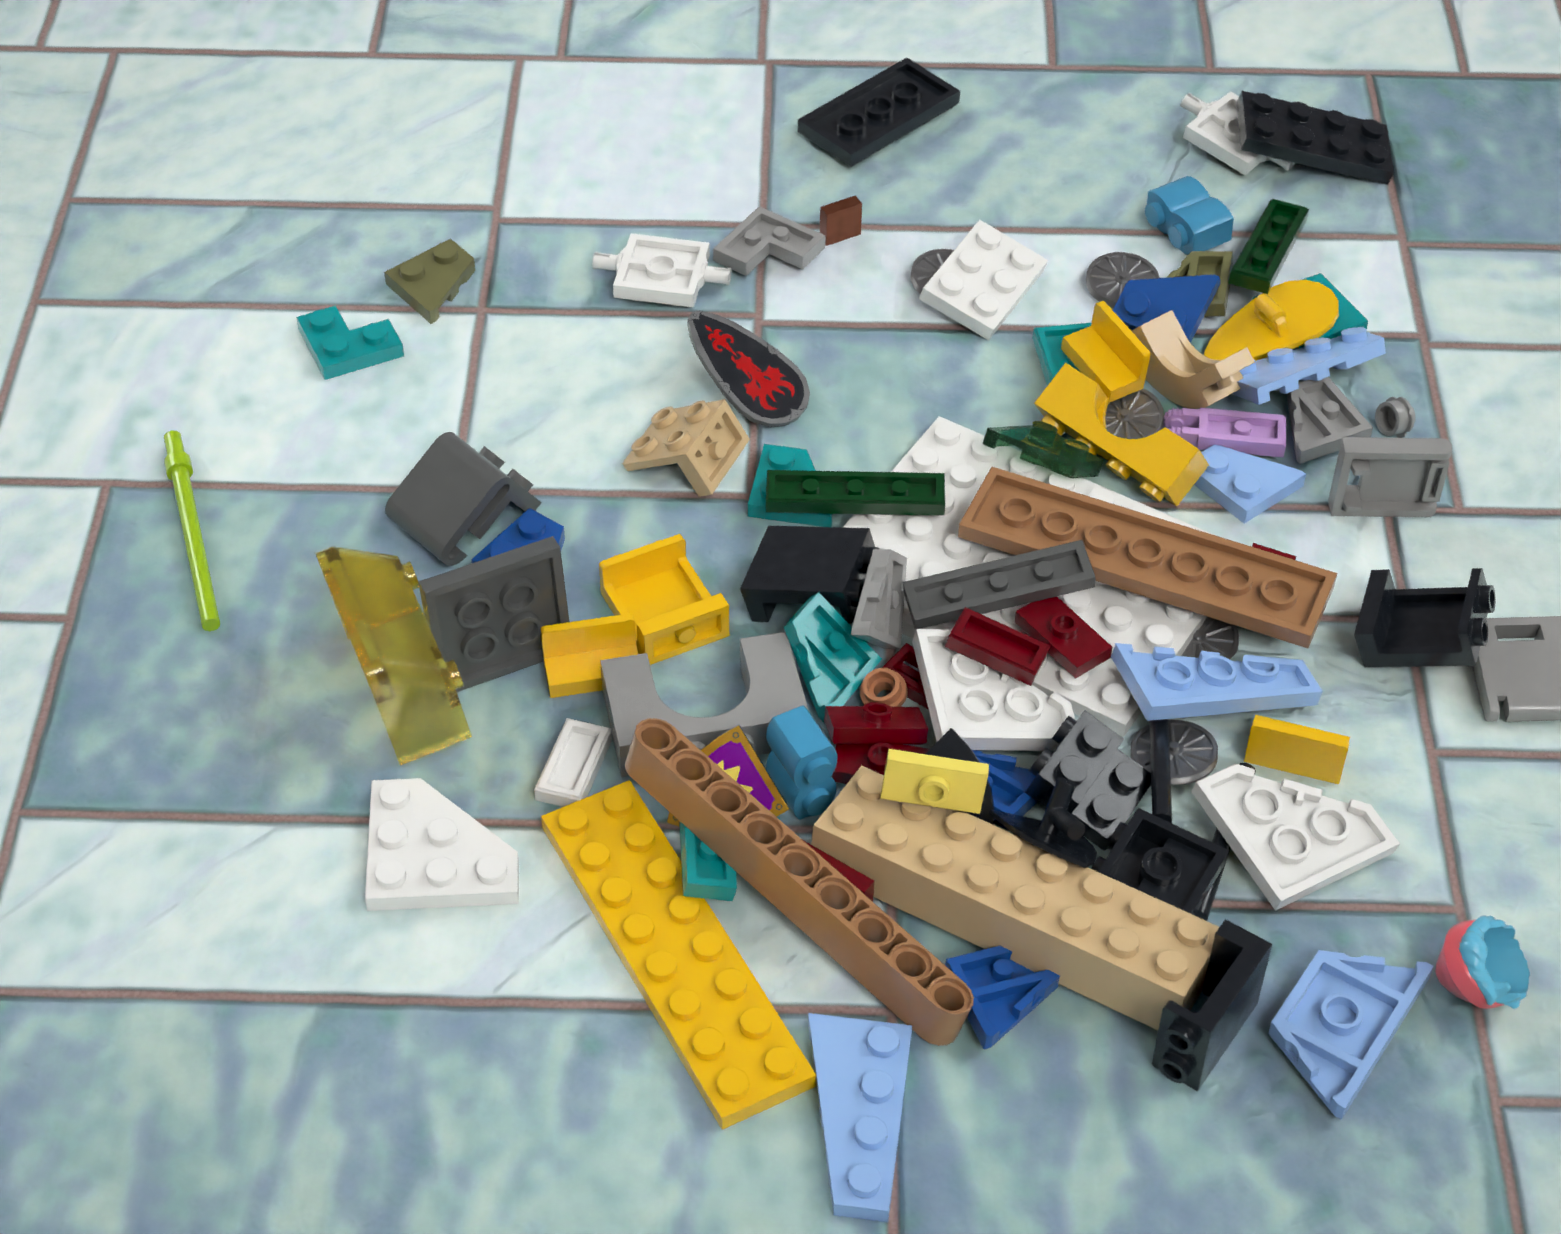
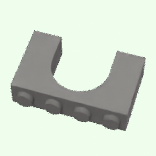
(769, 682)

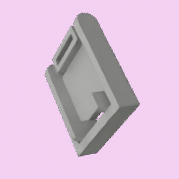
(1395, 476)
(1521, 671)

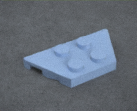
(1344, 1020)

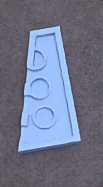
(1287, 366)
(1212, 684)
(860, 1106)

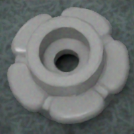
(1395, 417)

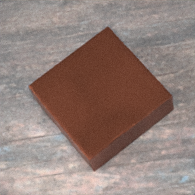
(841, 220)

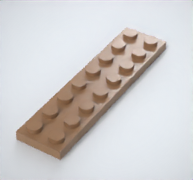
(1153, 556)

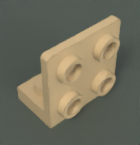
(697, 437)

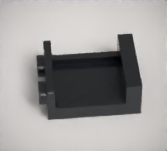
(808, 560)
(1423, 623)
(1193, 1042)

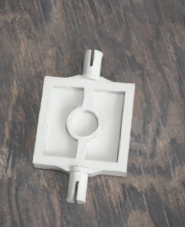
(1218, 133)
(661, 270)

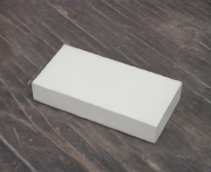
(573, 763)

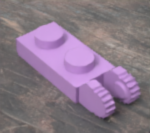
(1238, 430)

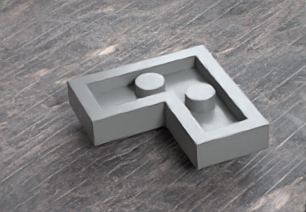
(768, 234)

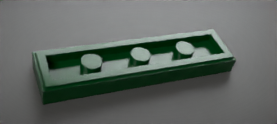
(1268, 246)
(855, 492)

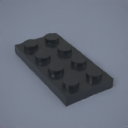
(878, 111)
(1314, 137)

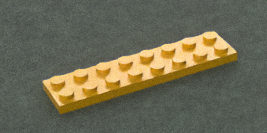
(678, 956)

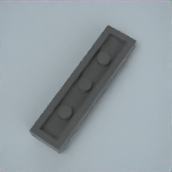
(999, 584)

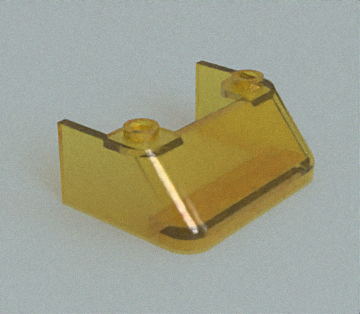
(396, 650)

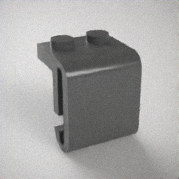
(454, 493)

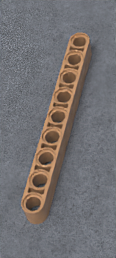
(799, 882)

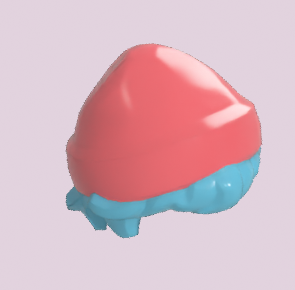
(1483, 964)

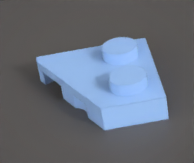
(1246, 482)

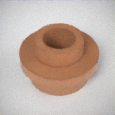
(880, 680)

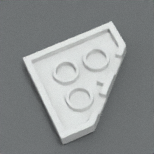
(982, 703)
(1291, 833)
(432, 852)

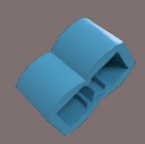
(1189, 215)
(801, 762)

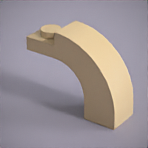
(1182, 371)

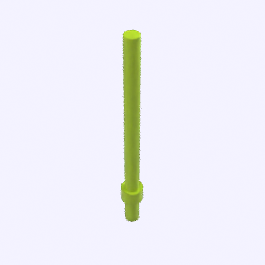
(179, 470)

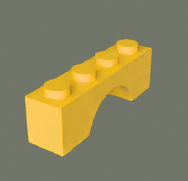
(1160, 461)

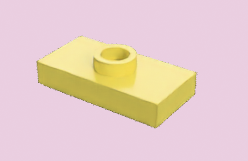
(934, 781)

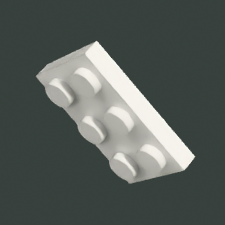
(983, 279)

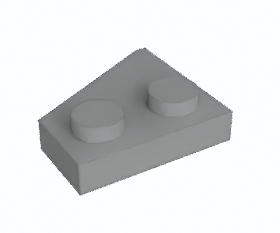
(1321, 418)
(882, 600)

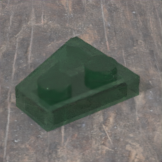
(1046, 448)

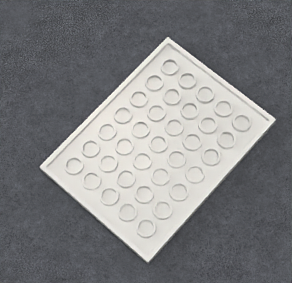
(935, 548)

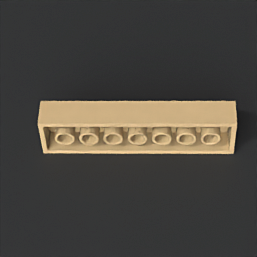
(1015, 895)

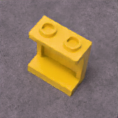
(665, 597)

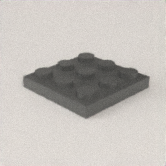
(494, 610)

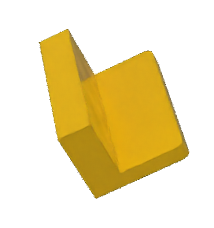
(1109, 353)
(575, 650)
(1297, 749)

